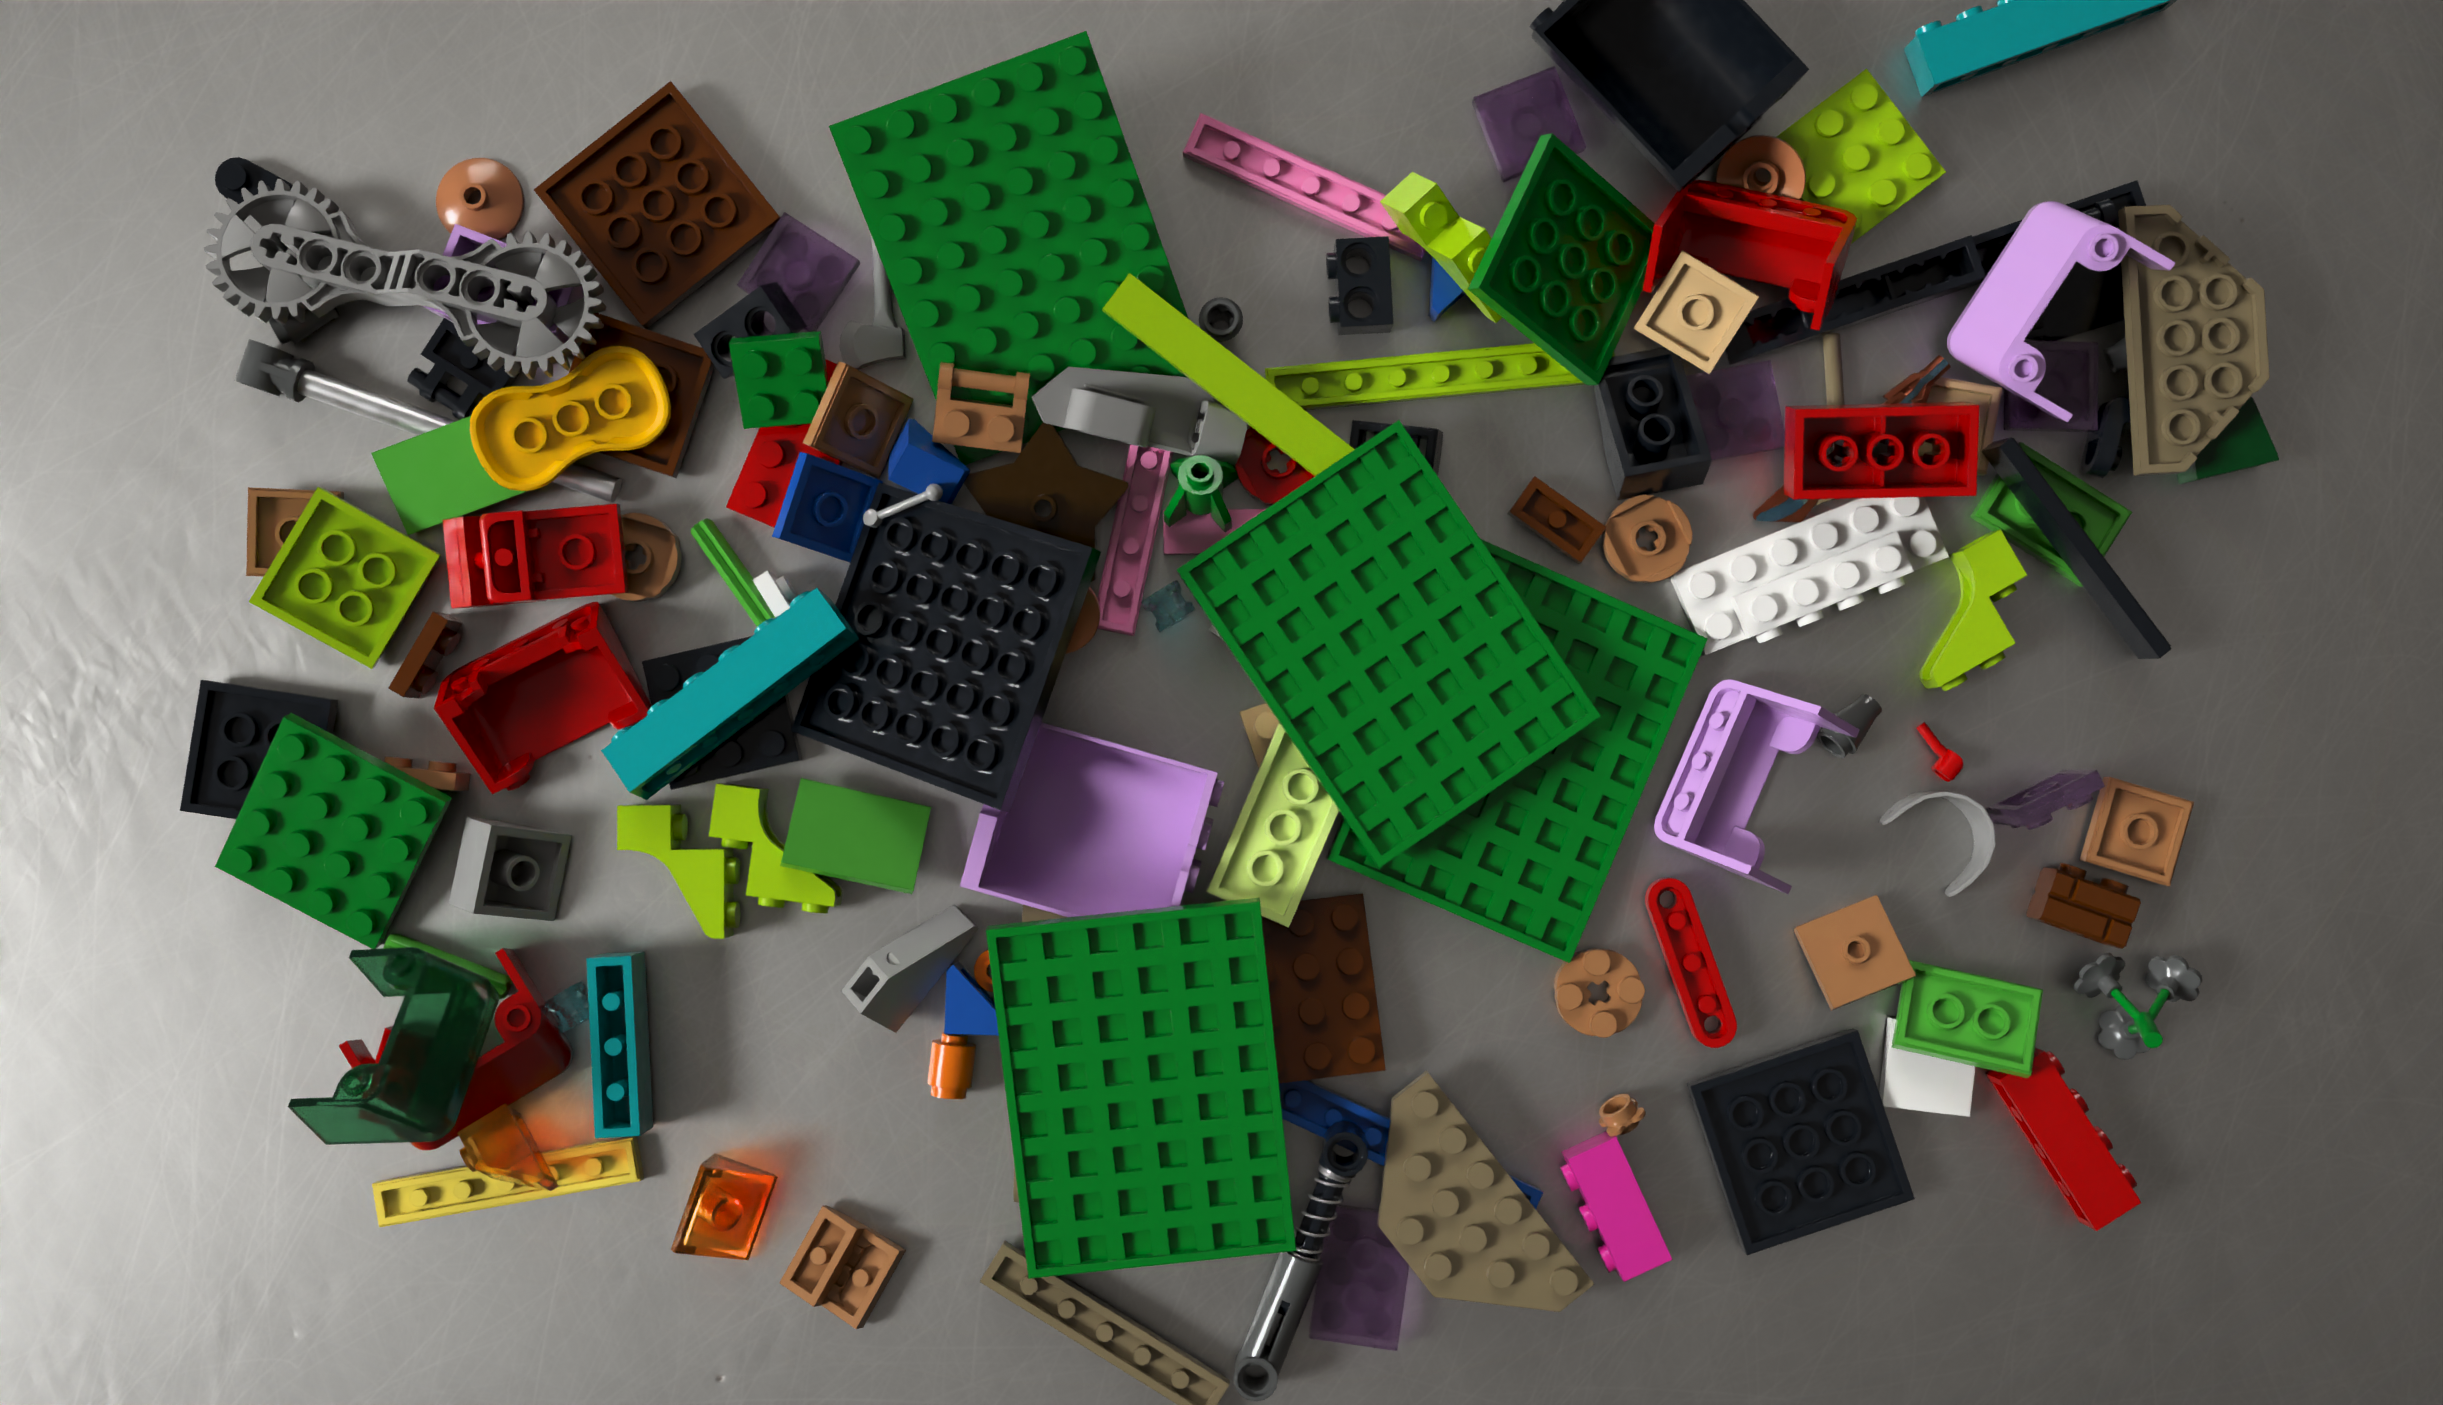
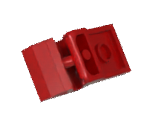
(535, 555)

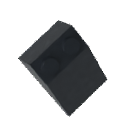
(1650, 424)

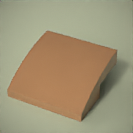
(842, 1266)

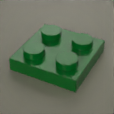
(779, 378)

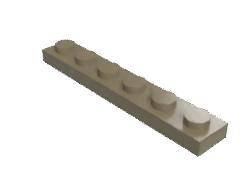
(1105, 1331)

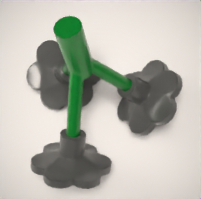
(2126, 1028)

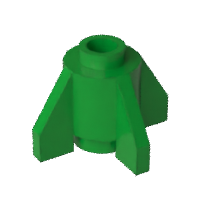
(1200, 489)

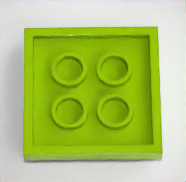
(1861, 154)
(345, 577)

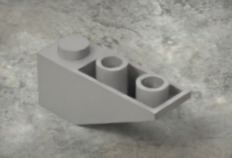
(905, 970)

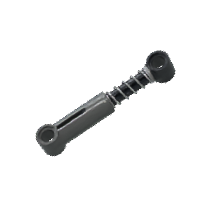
(1298, 1270)

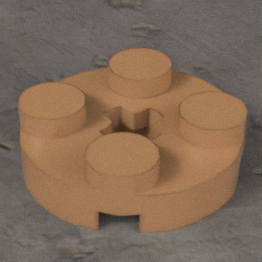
(1654, 515)
(662, 554)
(1623, 988)

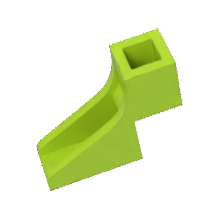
(1432, 222)
(1976, 629)
(742, 818)
(702, 874)

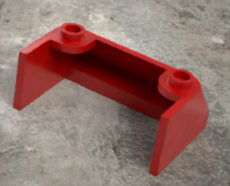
(1757, 240)
(526, 1059)

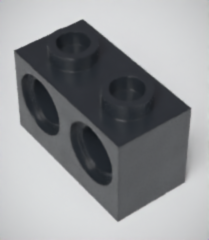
(1370, 286)
(747, 320)

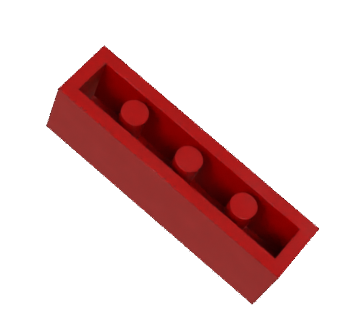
(2067, 1141)

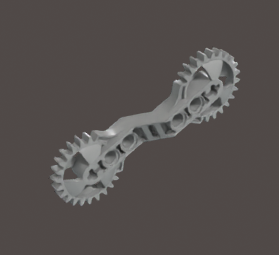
(405, 278)

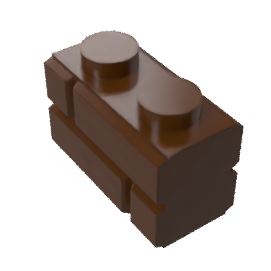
(2084, 907)

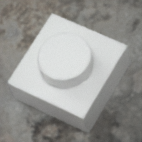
(775, 591)

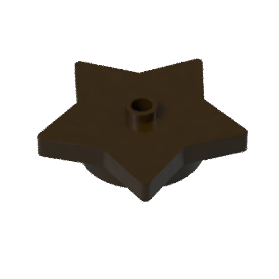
(1051, 473)

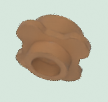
(1620, 1115)

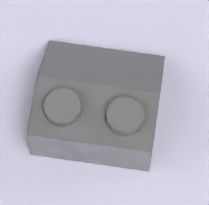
(509, 870)

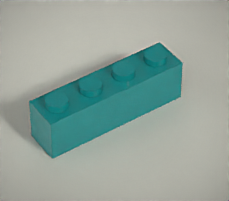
(619, 1044)

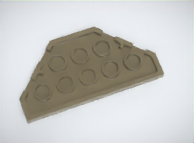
(2189, 341)
(1463, 1215)

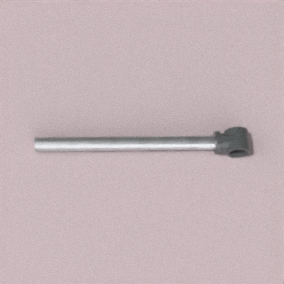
(277, 372)

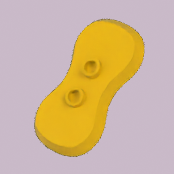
(538, 431)

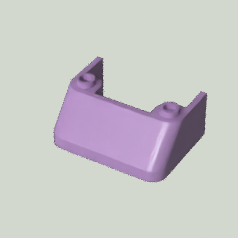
(2022, 284)
(1727, 770)

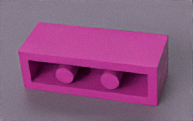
(1614, 1206)

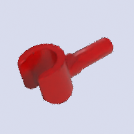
(1949, 762)

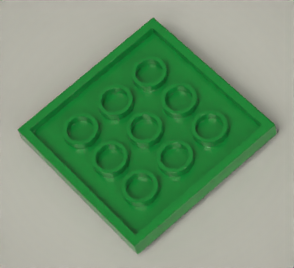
(1566, 260)
(332, 831)

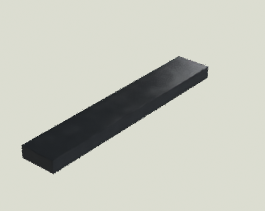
(2076, 549)

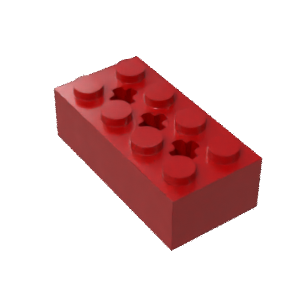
(1900, 471)

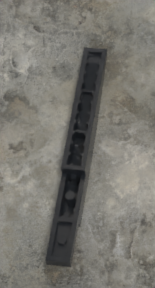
(1895, 285)

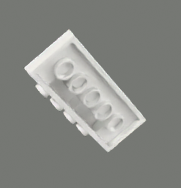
(1808, 569)

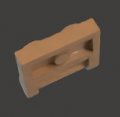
(980, 422)

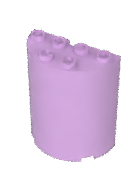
(1094, 829)

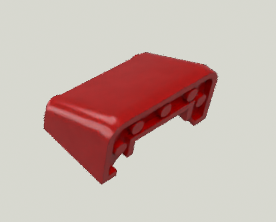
(540, 695)

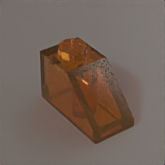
(505, 1150)

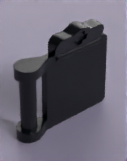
(2086, 296)

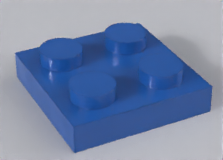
(825, 507)

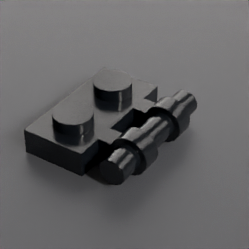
(456, 359)

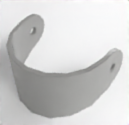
(1981, 825)

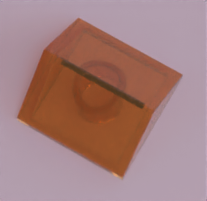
(724, 1209)

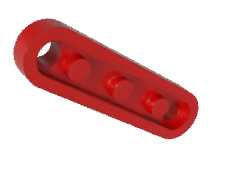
(1691, 962)

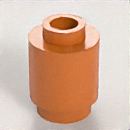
(951, 1066)

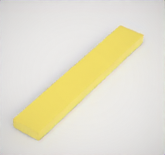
(462, 1191)

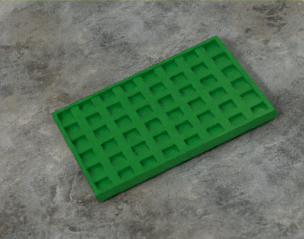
(1010, 222)
(1388, 643)
(1545, 839)
(1142, 1087)

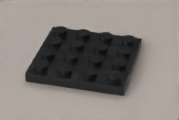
(1800, 1141)

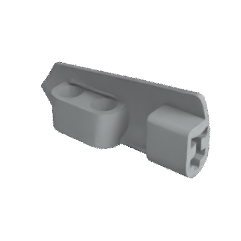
(1142, 411)

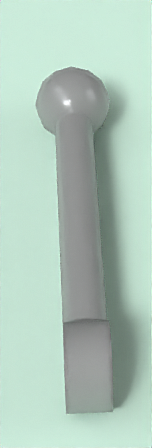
(874, 518)

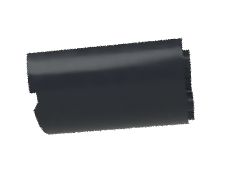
(1672, 73)

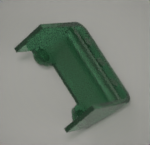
(426, 1060)

